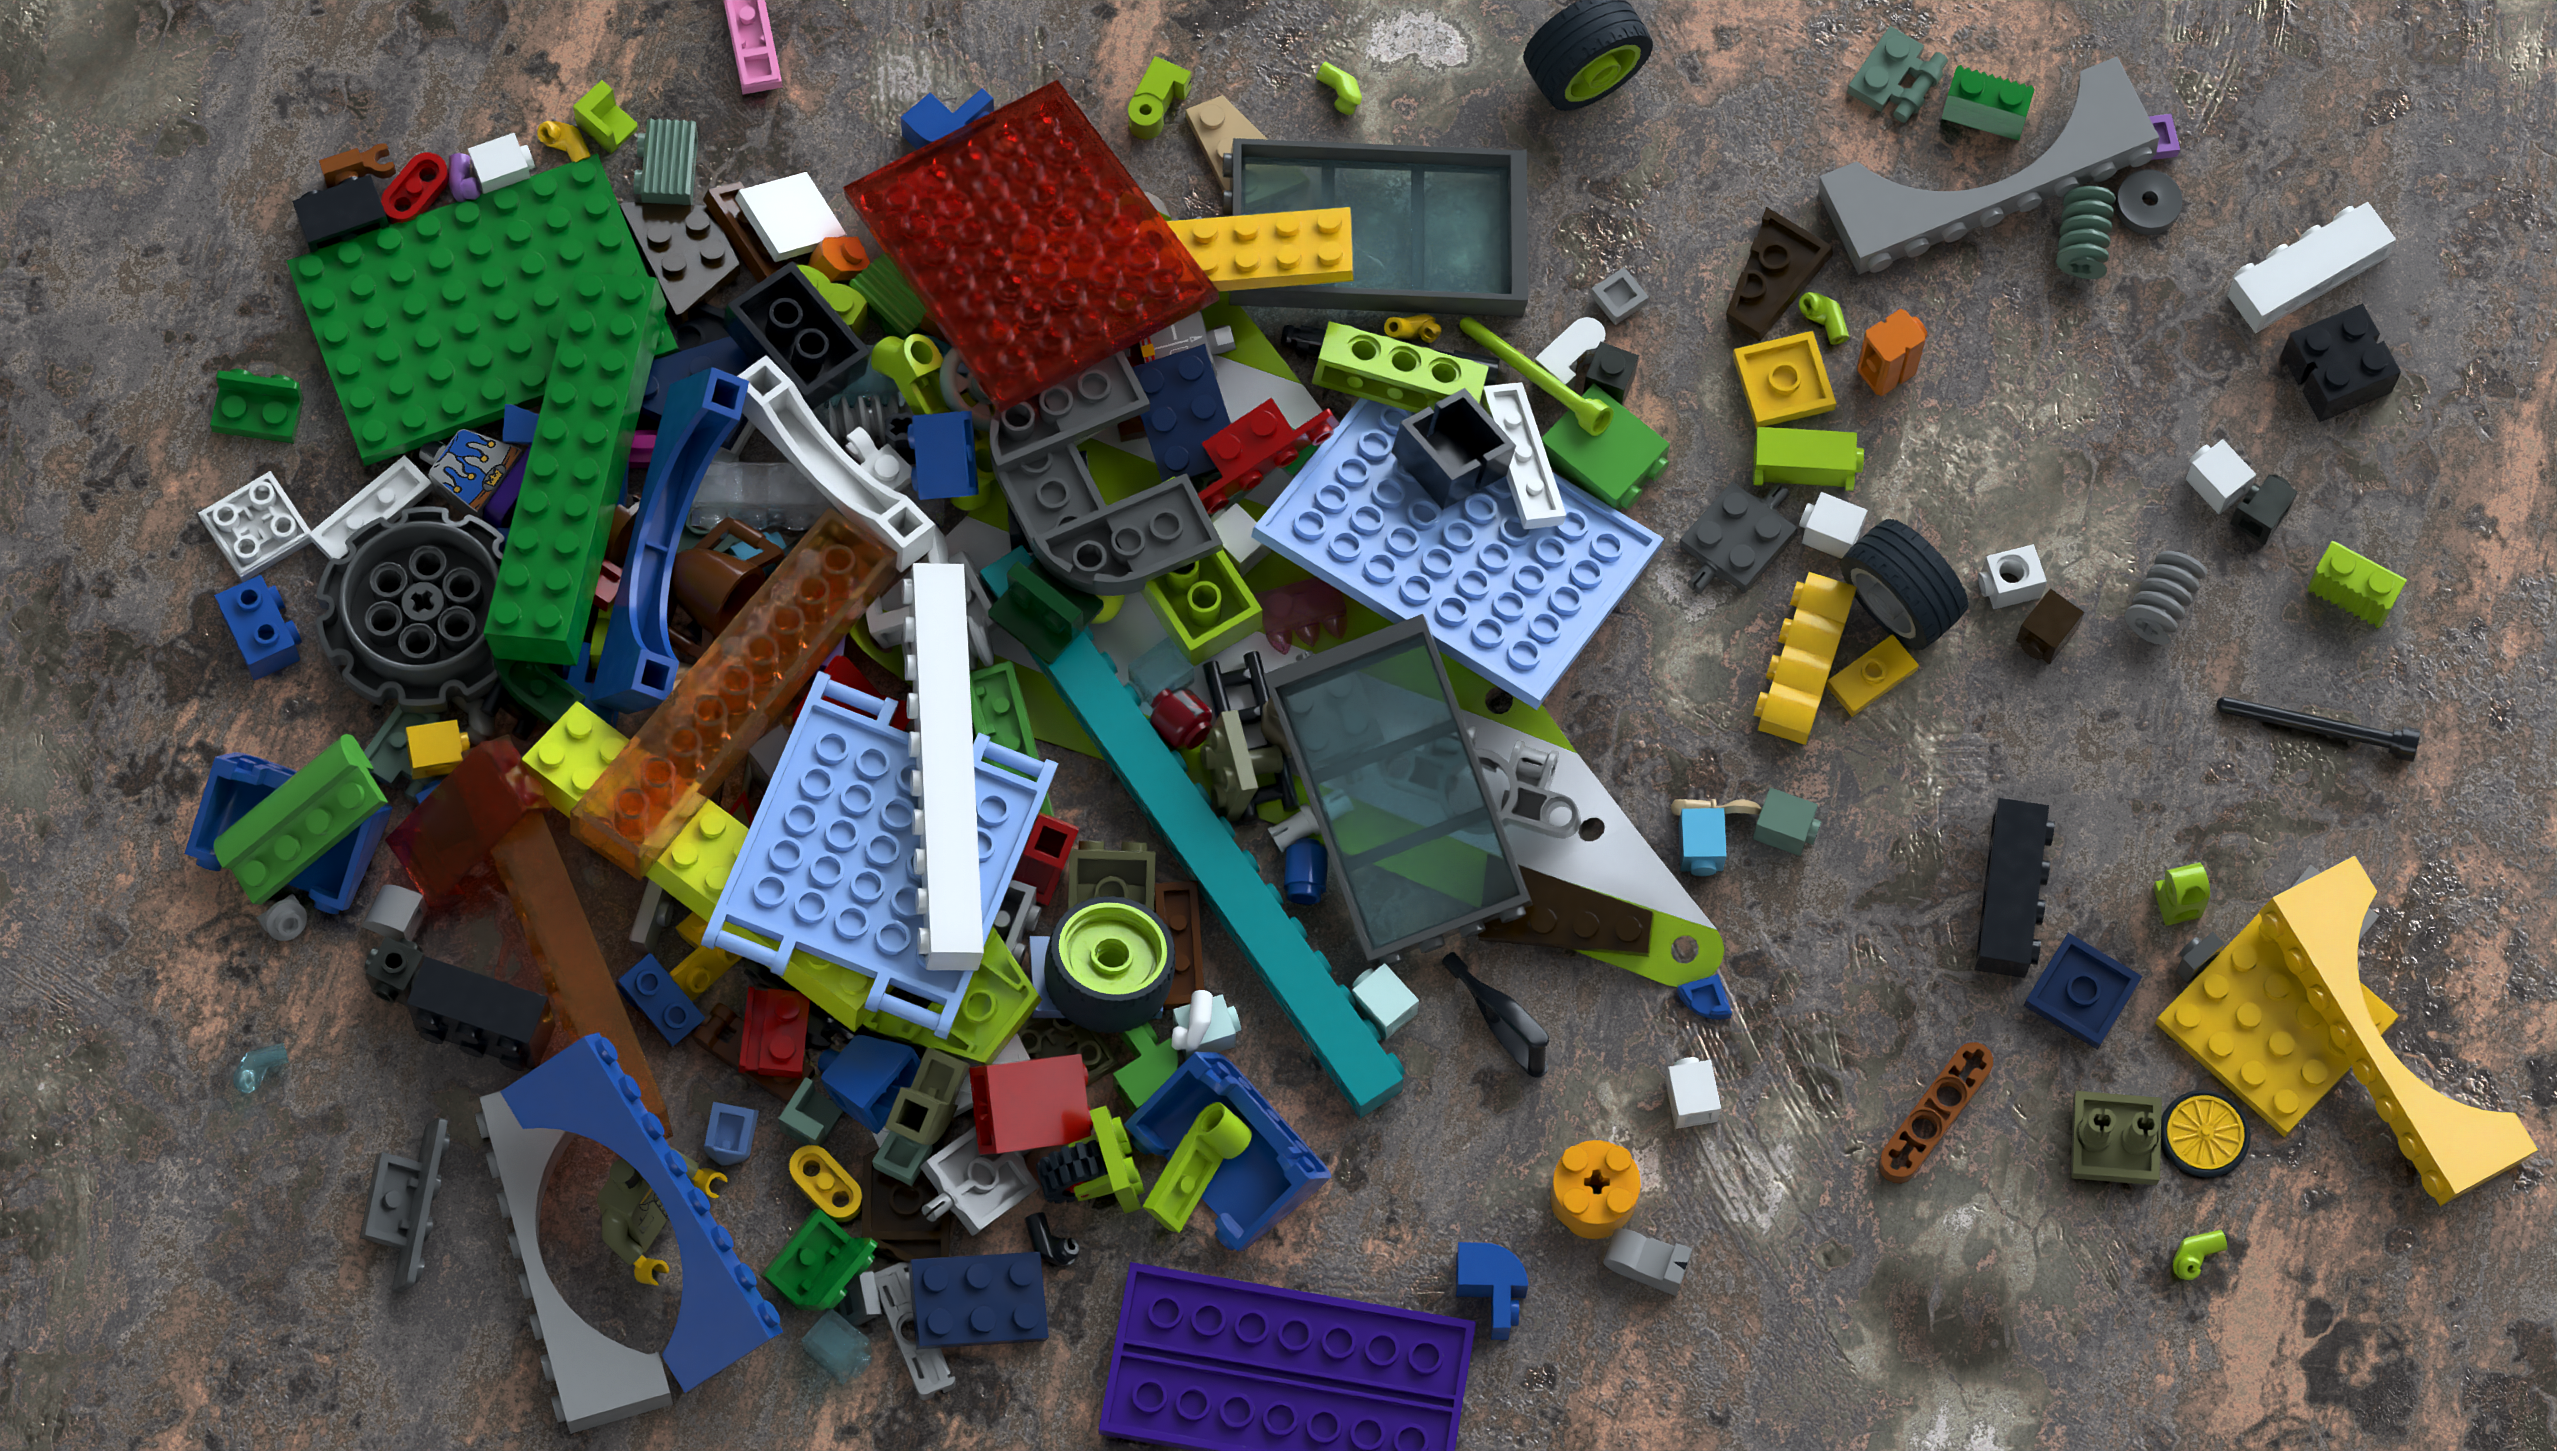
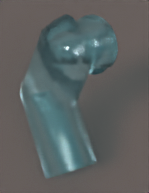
(255, 1065)

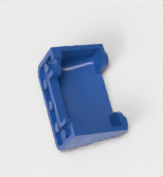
(242, 782)
(1260, 1183)

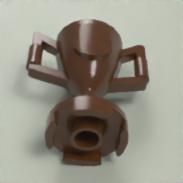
(703, 581)

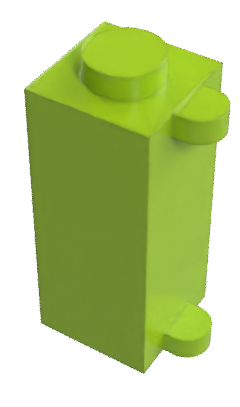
(1806, 457)

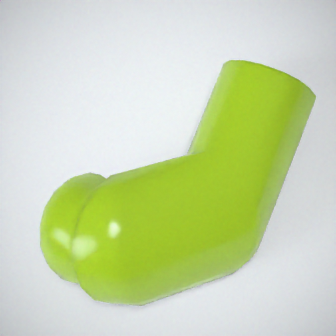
(1345, 86)
(1827, 313)
(2193, 1251)

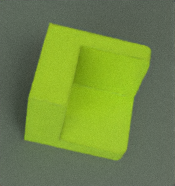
(603, 119)

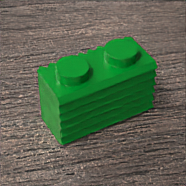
(1988, 103)

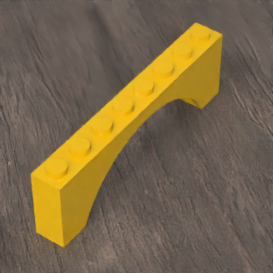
(2446, 1140)

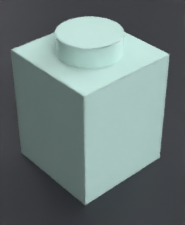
(1384, 1000)
(1222, 1030)

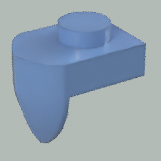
(730, 1133)

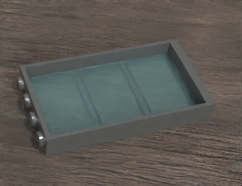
(1427, 222)
(1398, 791)

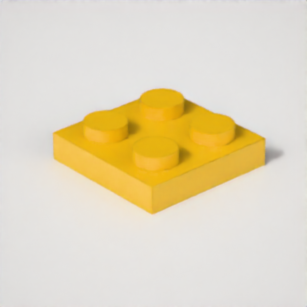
(1784, 379)

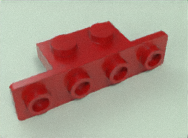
(1255, 447)

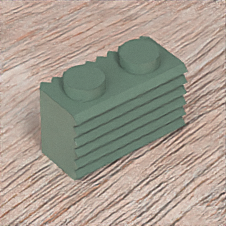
(668, 162)

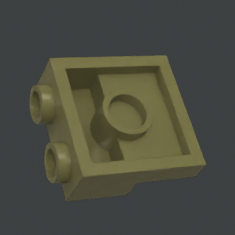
(1111, 872)

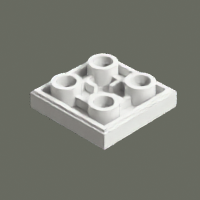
(789, 215)
(256, 526)

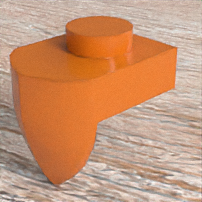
(839, 258)

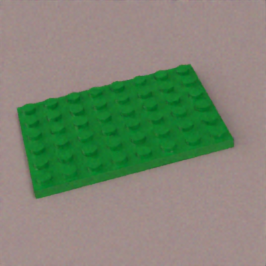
(460, 305)

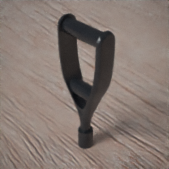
(1506, 1019)

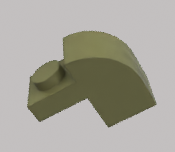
(929, 1105)

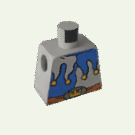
(469, 469)

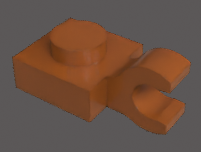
(353, 163)

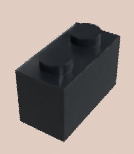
(340, 212)

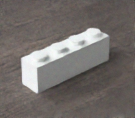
(2310, 266)

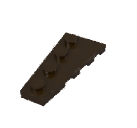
(1574, 919)

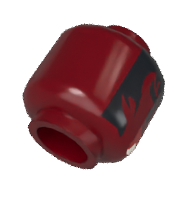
(1181, 718)

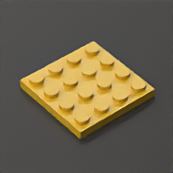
(2259, 1031)

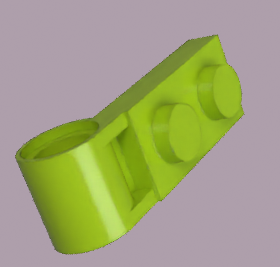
(1211, 1138)

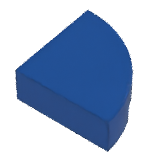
(1706, 998)

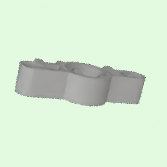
(1529, 797)

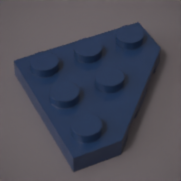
(719, 354)

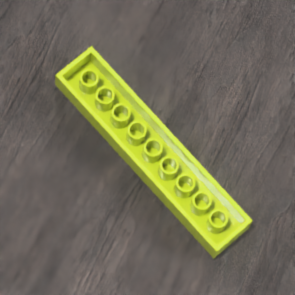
(695, 863)

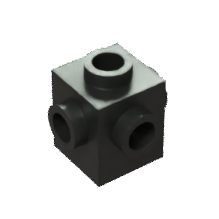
(392, 983)

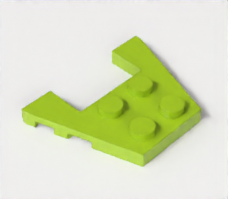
(988, 1016)

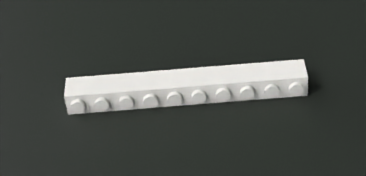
(944, 767)

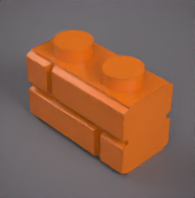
(1891, 351)

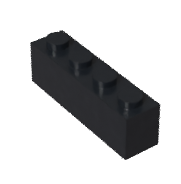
(2012, 888)

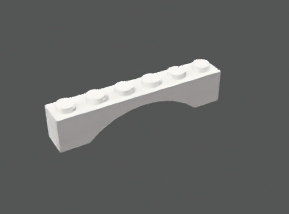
(791, 426)

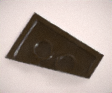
(1777, 271)

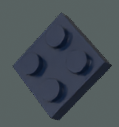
(2082, 991)

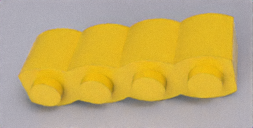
(1806, 657)

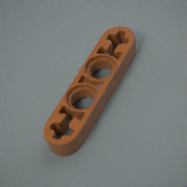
(1939, 1114)

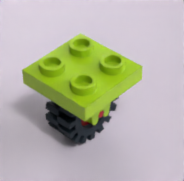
(1093, 1166)

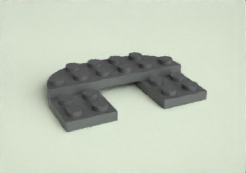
(1059, 505)

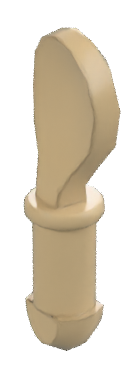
(1734, 806)

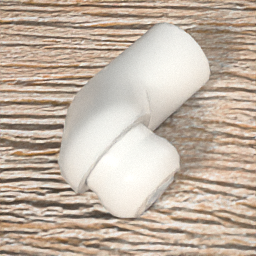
(1199, 1022)

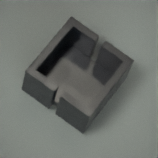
(2346, 362)
(1460, 452)

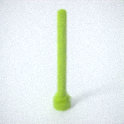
(1591, 414)

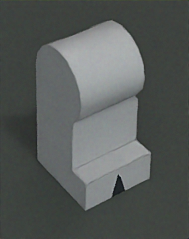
(1647, 1260)

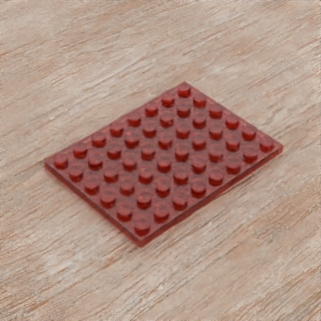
(1030, 245)

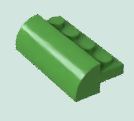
(1002, 715)
(300, 820)

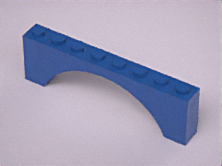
(637, 657)
(720, 1306)

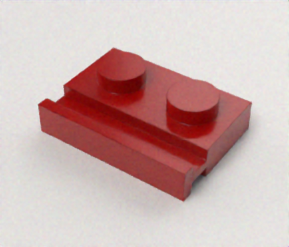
(774, 1032)

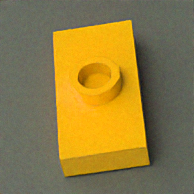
(1872, 675)

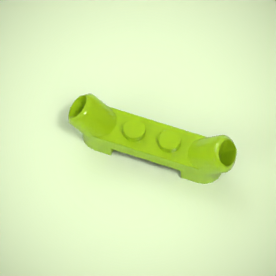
(915, 370)

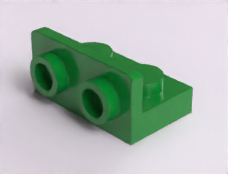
(257, 406)

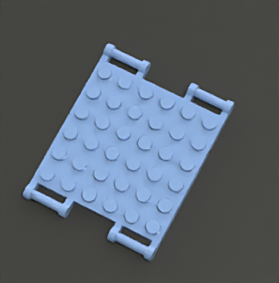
(837, 847)

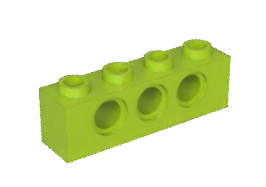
(1392, 370)

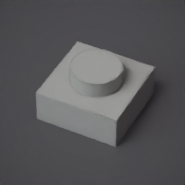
(1619, 296)

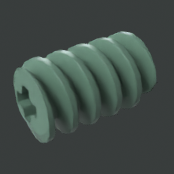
(2085, 231)

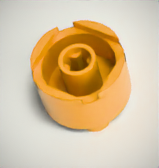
(1600, 1165)

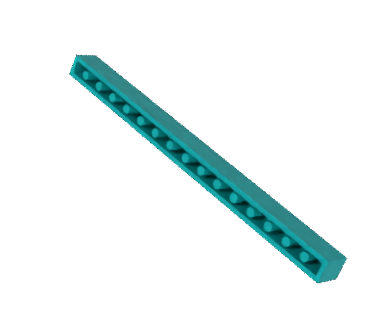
(1223, 873)

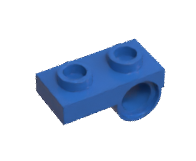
(659, 999)

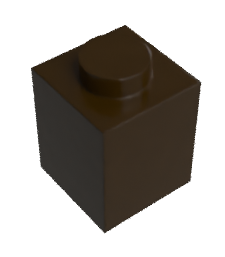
(2049, 627)

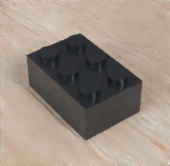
(798, 334)
(480, 1015)

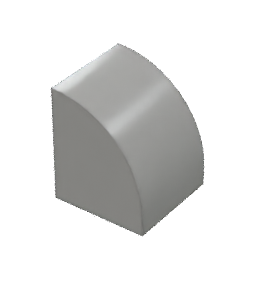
(396, 913)

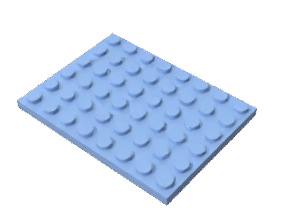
(1493, 593)

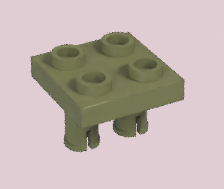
(2116, 1137)

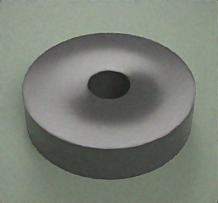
(2153, 186)

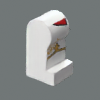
(1572, 350)

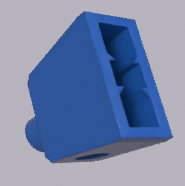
(868, 1077)

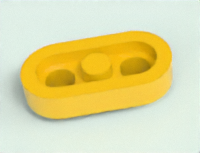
(827, 1184)

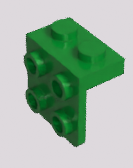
(818, 1263)

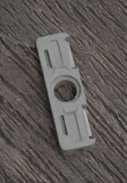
(925, 1366)

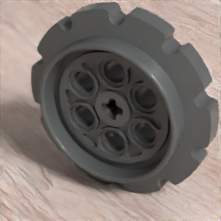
(381, 662)

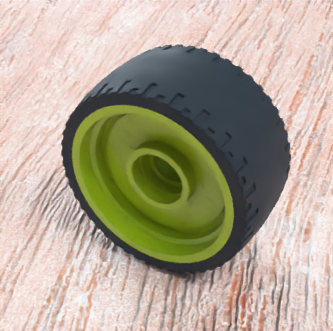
(1109, 964)

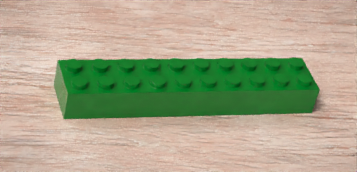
(575, 469)

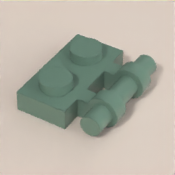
(1886, 69)
(389, 752)

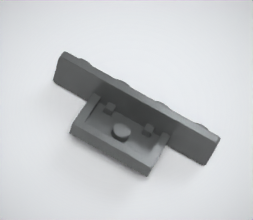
(402, 1200)

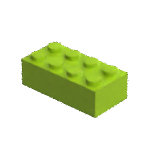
(1204, 606)

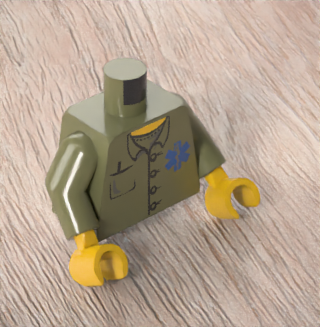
(635, 1214)

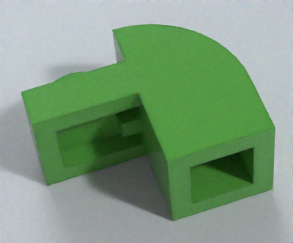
(1148, 1071)

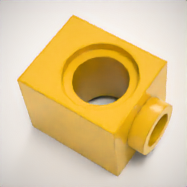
(435, 748)

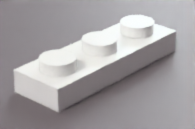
(385, 497)

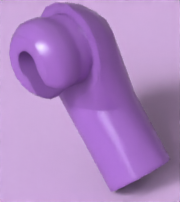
(460, 182)

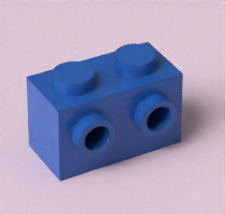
(943, 455)
(258, 627)

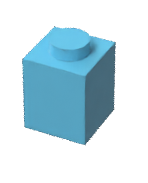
(1702, 840)

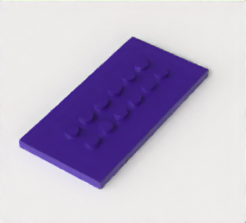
(1280, 1369)

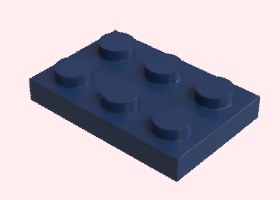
(1182, 412)
(978, 1300)

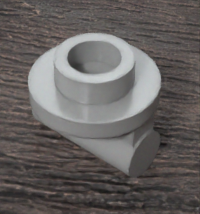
(284, 919)

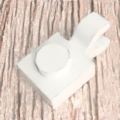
(881, 464)

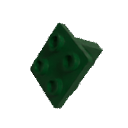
(1043, 611)

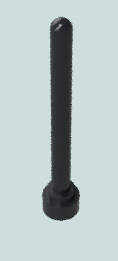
(2400, 742)

